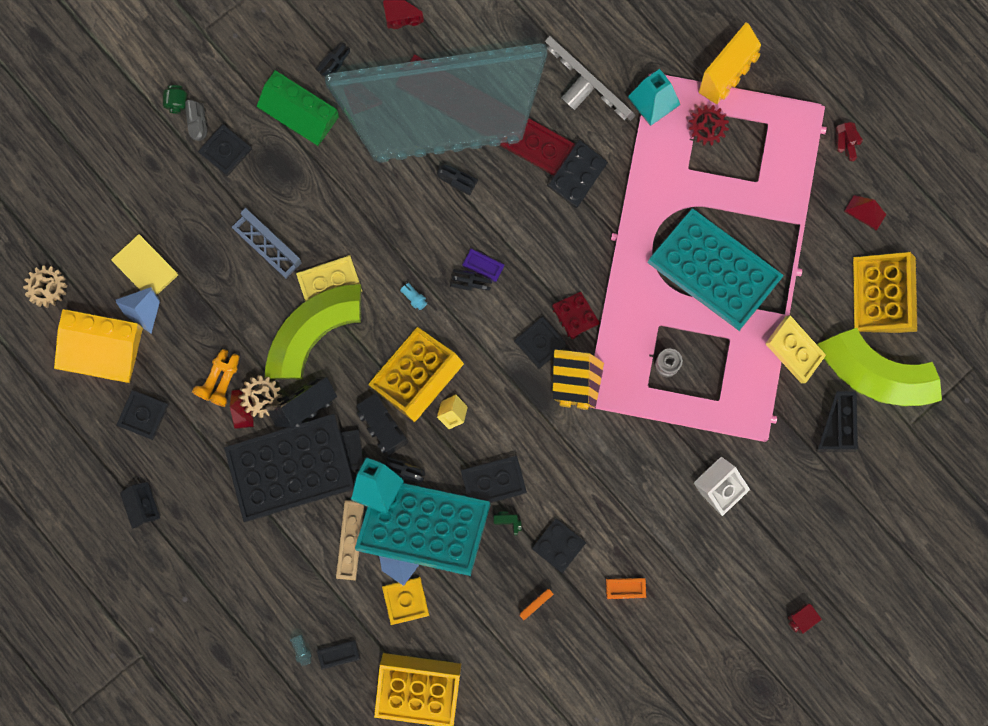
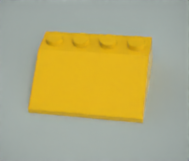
(885, 293)
(97, 346)
(416, 374)
(417, 690)

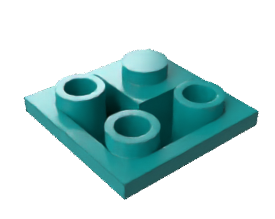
(654, 97)
(376, 486)

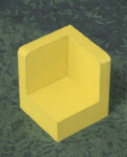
(452, 412)

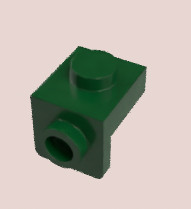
(504, 518)

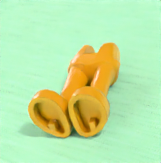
(219, 365)

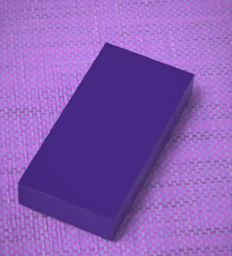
(483, 265)

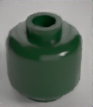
(174, 99)

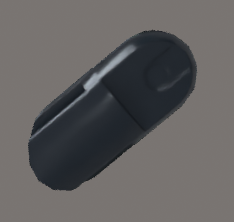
(333, 60)
(457, 178)
(470, 281)
(405, 470)

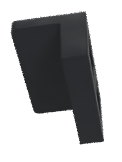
(139, 504)

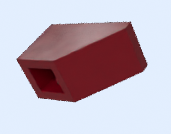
(401, 13)

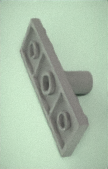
(585, 83)

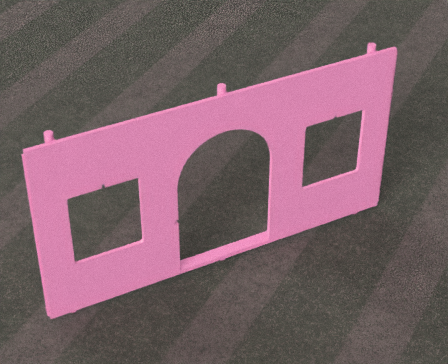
(642, 301)

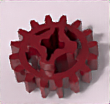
(709, 134)

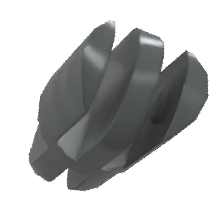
(196, 120)

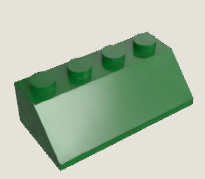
(297, 108)

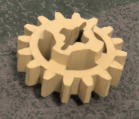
(38, 289)
(263, 390)

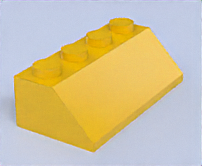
(730, 65)

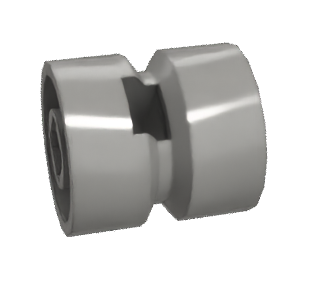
(668, 362)

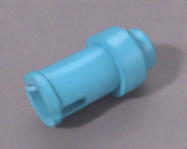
(417, 300)

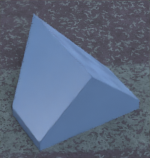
(141, 307)
(397, 569)

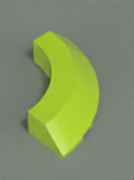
(308, 326)
(877, 376)

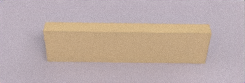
(350, 531)

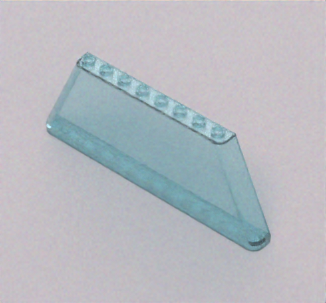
(441, 101)

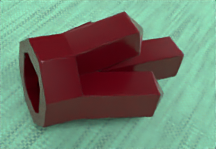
(846, 139)

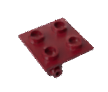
(575, 315)

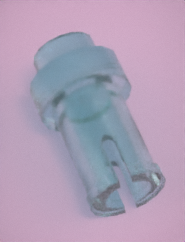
(302, 655)

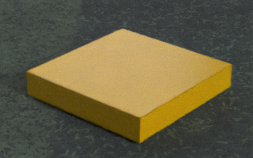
(405, 601)

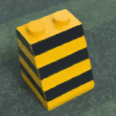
(576, 379)

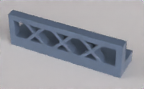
(271, 238)

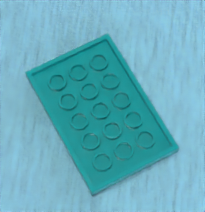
(715, 269)
(426, 529)

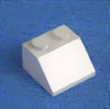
(722, 485)

